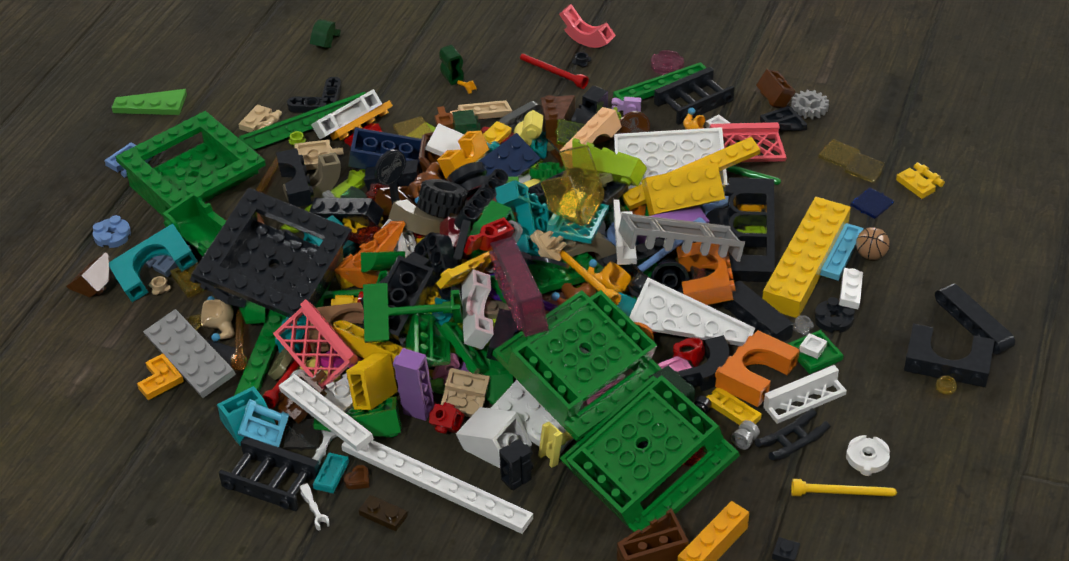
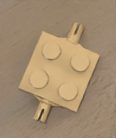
(311, 150)

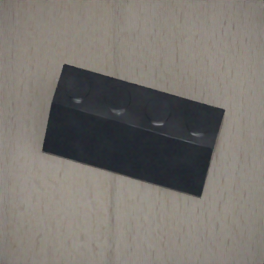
(407, 286)

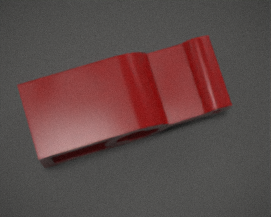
(489, 233)

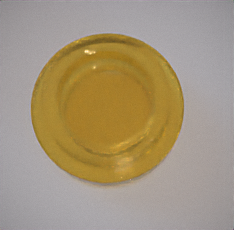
(946, 385)

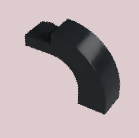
(704, 375)

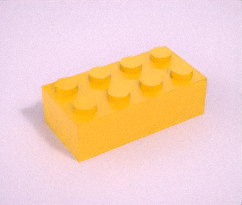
(683, 189)

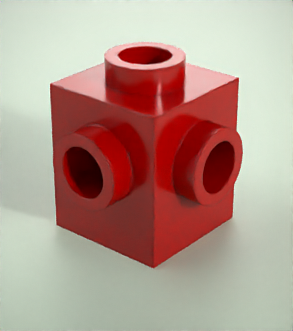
(446, 418)

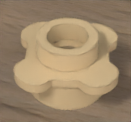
(159, 285)

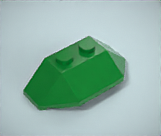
(429, 339)
(499, 380)

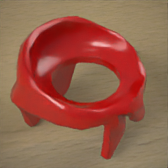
(695, 355)

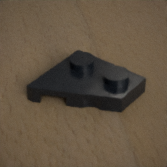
(786, 118)

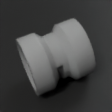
(745, 434)

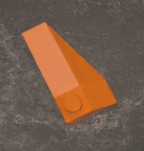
(384, 240)

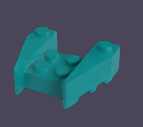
(530, 212)

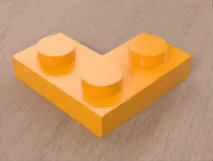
(163, 377)

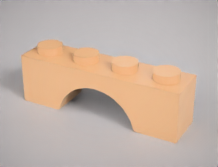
(603, 123)

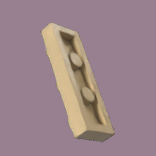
(487, 109)

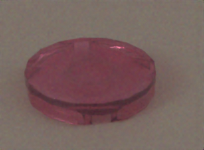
(666, 62)

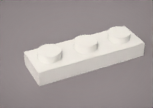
(851, 288)

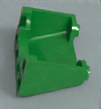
(195, 221)

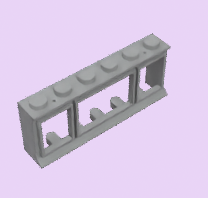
(688, 231)

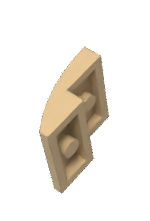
(465, 390)

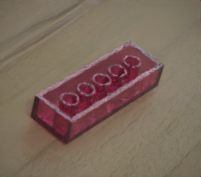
(518, 287)

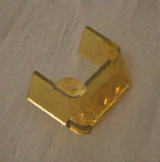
(578, 191)

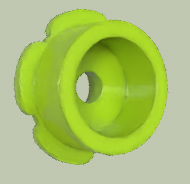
(296, 137)

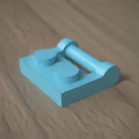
(260, 429)

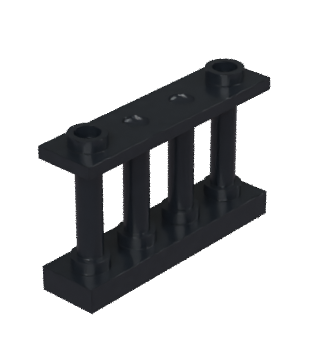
(689, 84)
(270, 456)

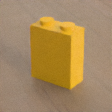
(371, 381)

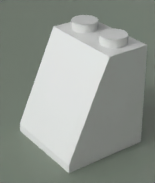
(490, 431)

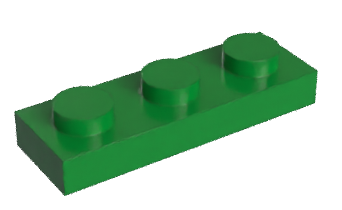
(469, 354)

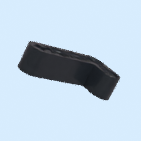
(441, 253)

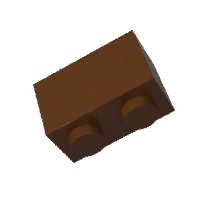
(775, 88)

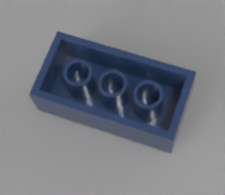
(371, 145)

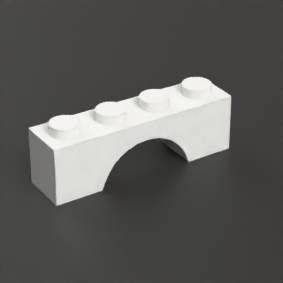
(346, 114)
(476, 327)

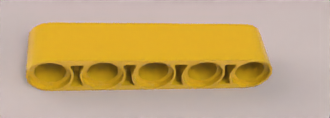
(354, 337)

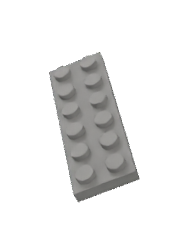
(189, 353)

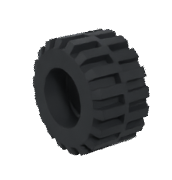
(441, 197)

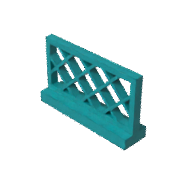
(559, 224)

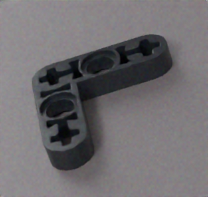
(301, 104)

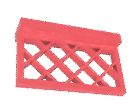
(758, 131)
(325, 330)

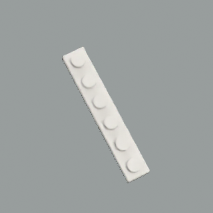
(326, 412)

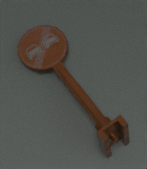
(631, 123)

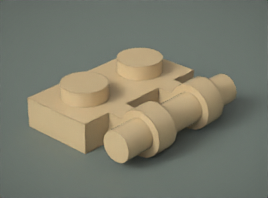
(259, 118)

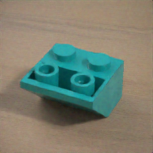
(233, 409)

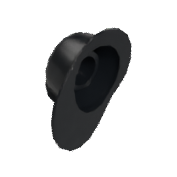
(637, 282)

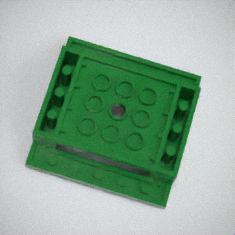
(217, 163)
(565, 377)
(625, 475)

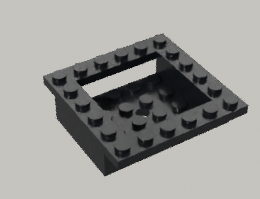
(245, 249)

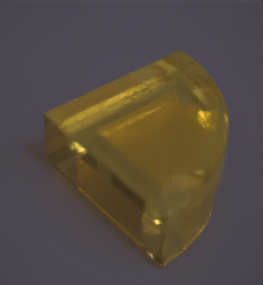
(194, 321)

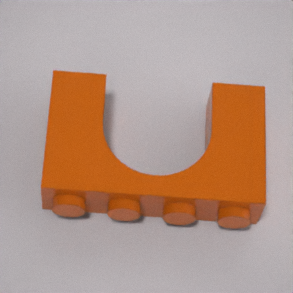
(714, 287)
(758, 349)

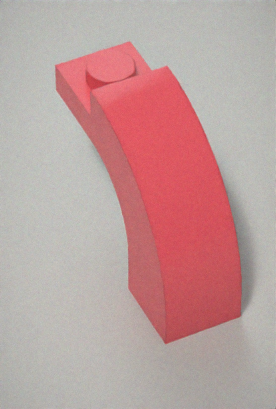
(584, 33)

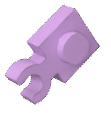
(628, 105)

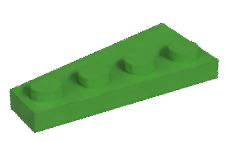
(151, 103)

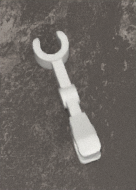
(307, 496)

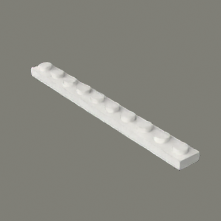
(443, 485)

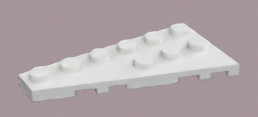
(677, 314)

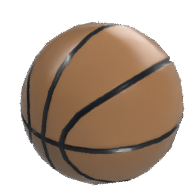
(872, 243)

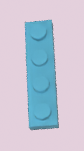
(841, 252)

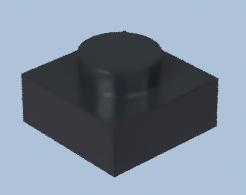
(785, 550)

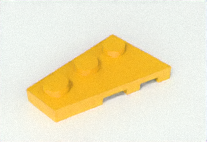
(458, 274)

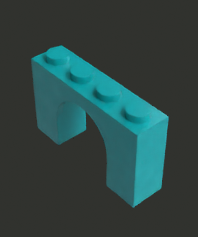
(129, 264)

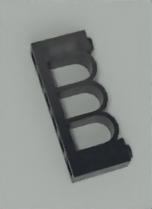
(752, 191)

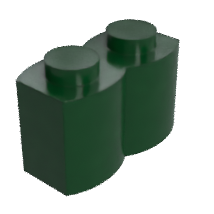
(451, 64)

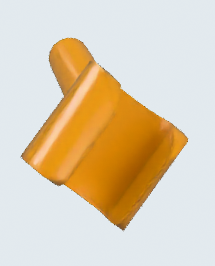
(468, 85)

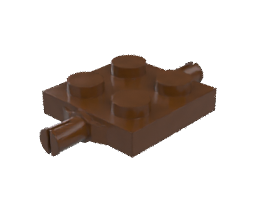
(295, 411)

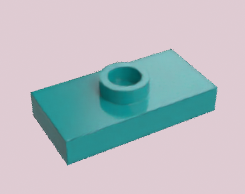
(331, 472)

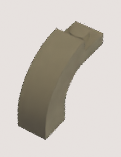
(325, 175)
(414, 218)
(600, 246)

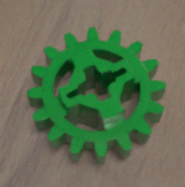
(546, 170)

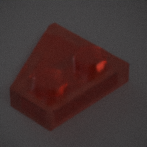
(364, 235)

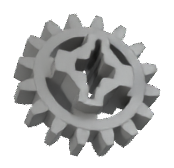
(810, 104)

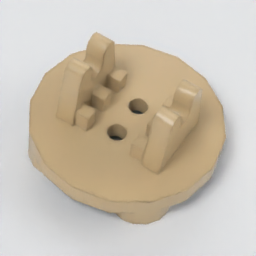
(548, 246)

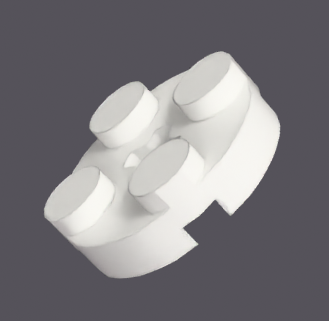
(868, 464)

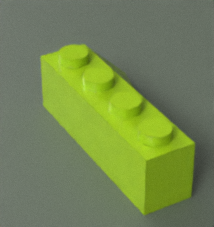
(623, 167)

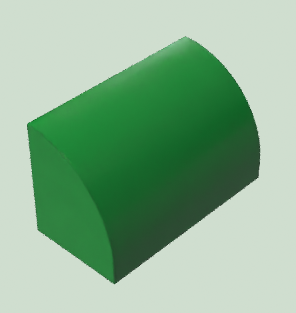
(379, 260)

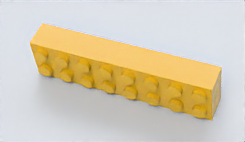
(805, 256)

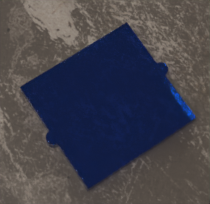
(872, 203)

